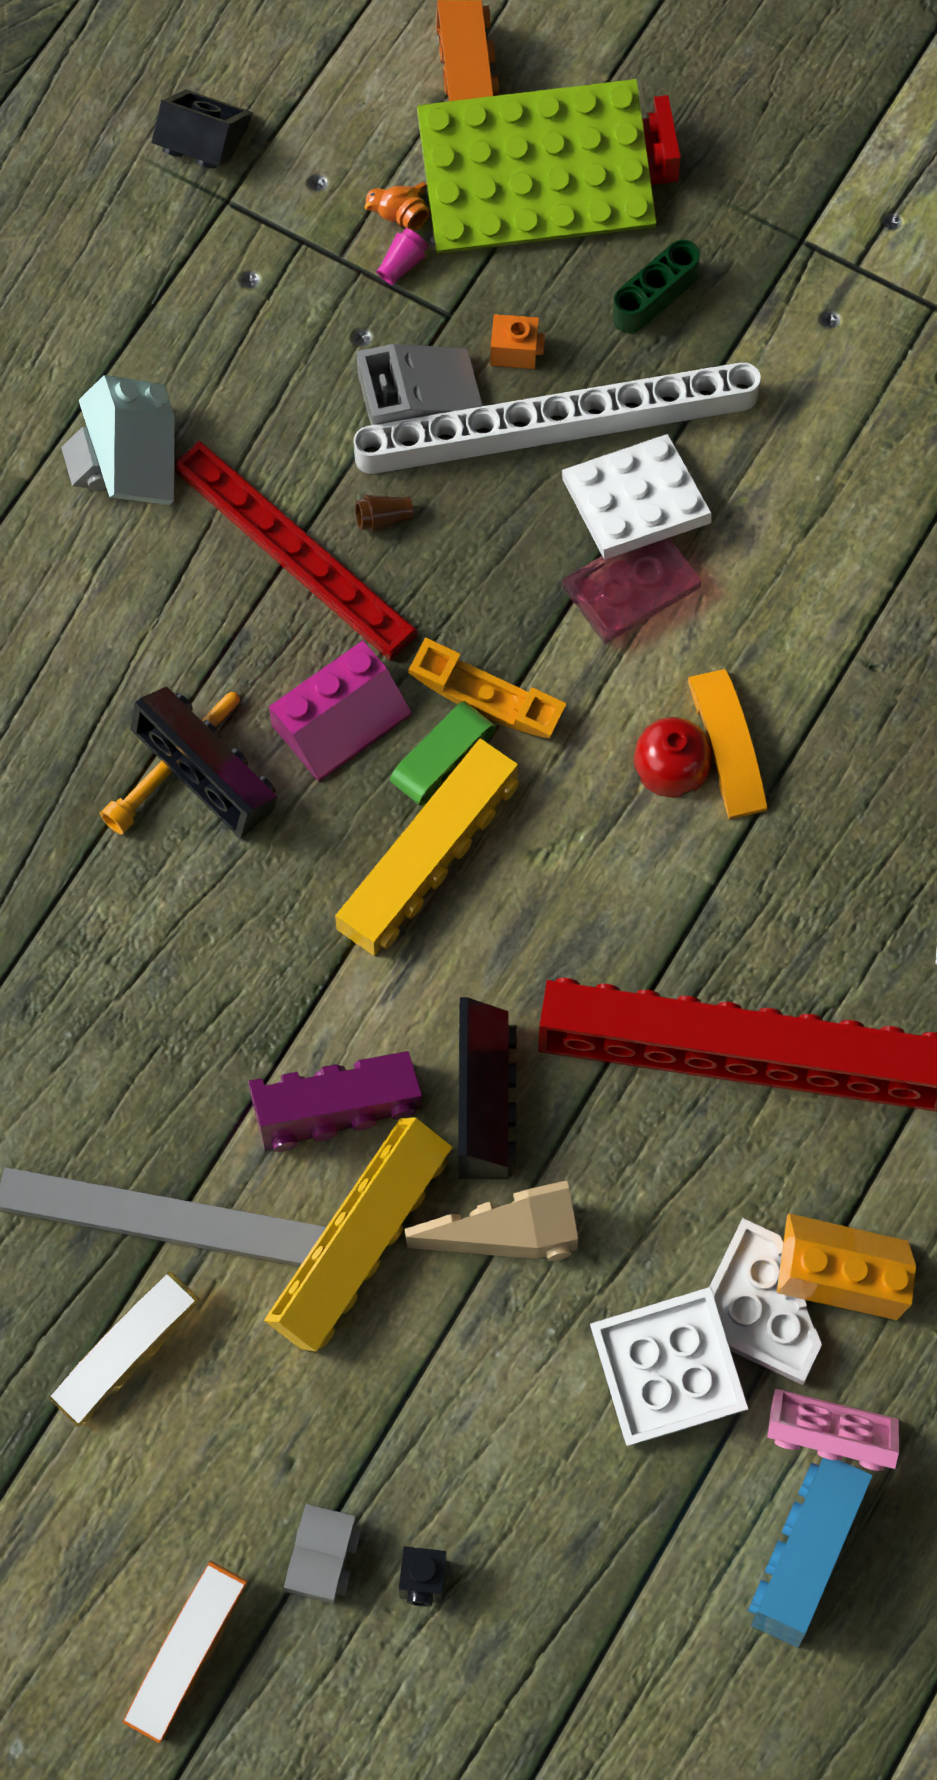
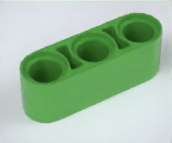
(440, 753)

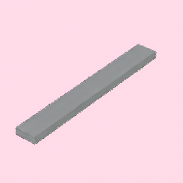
(157, 1217)

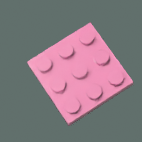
(834, 1430)

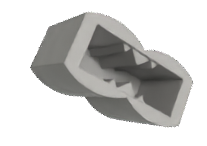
(321, 1554)

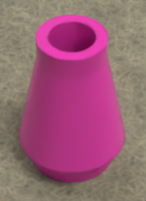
(402, 256)

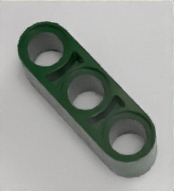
(660, 271)

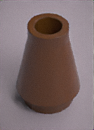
(382, 511)

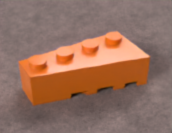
(465, 49)

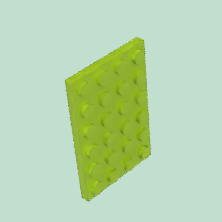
(536, 166)

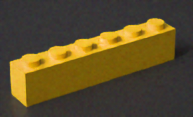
(427, 848)
(359, 1234)

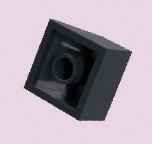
(200, 128)

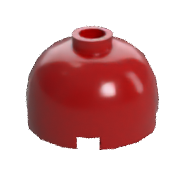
(673, 757)

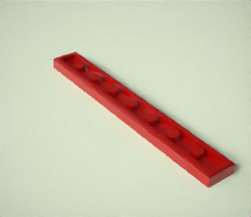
(295, 550)

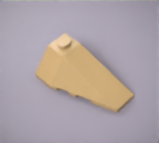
(530, 1227)

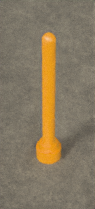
(120, 814)

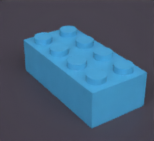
(808, 1557)

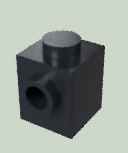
(422, 1576)

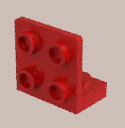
(661, 142)

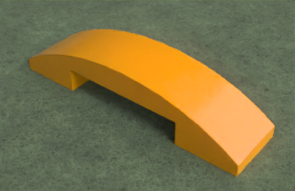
(491, 696)
(729, 742)

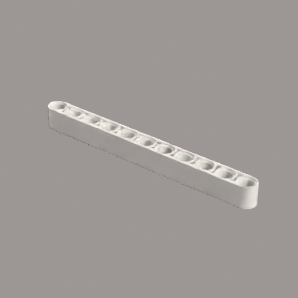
(543, 430)

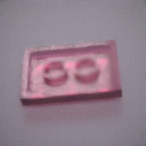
(630, 587)

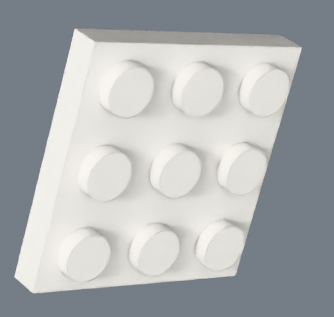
(636, 496)
(669, 1366)

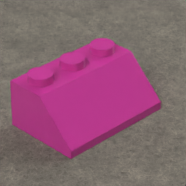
(339, 711)

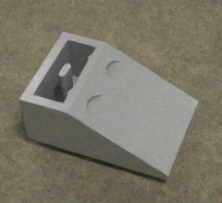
(415, 381)

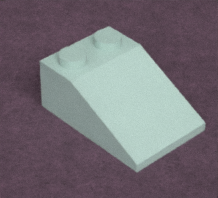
(132, 437)

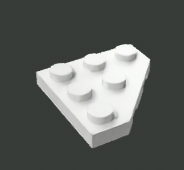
(756, 1319)

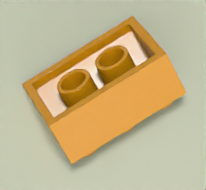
(846, 1267)

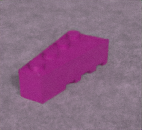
(334, 1100)

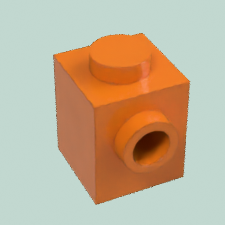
(516, 341)

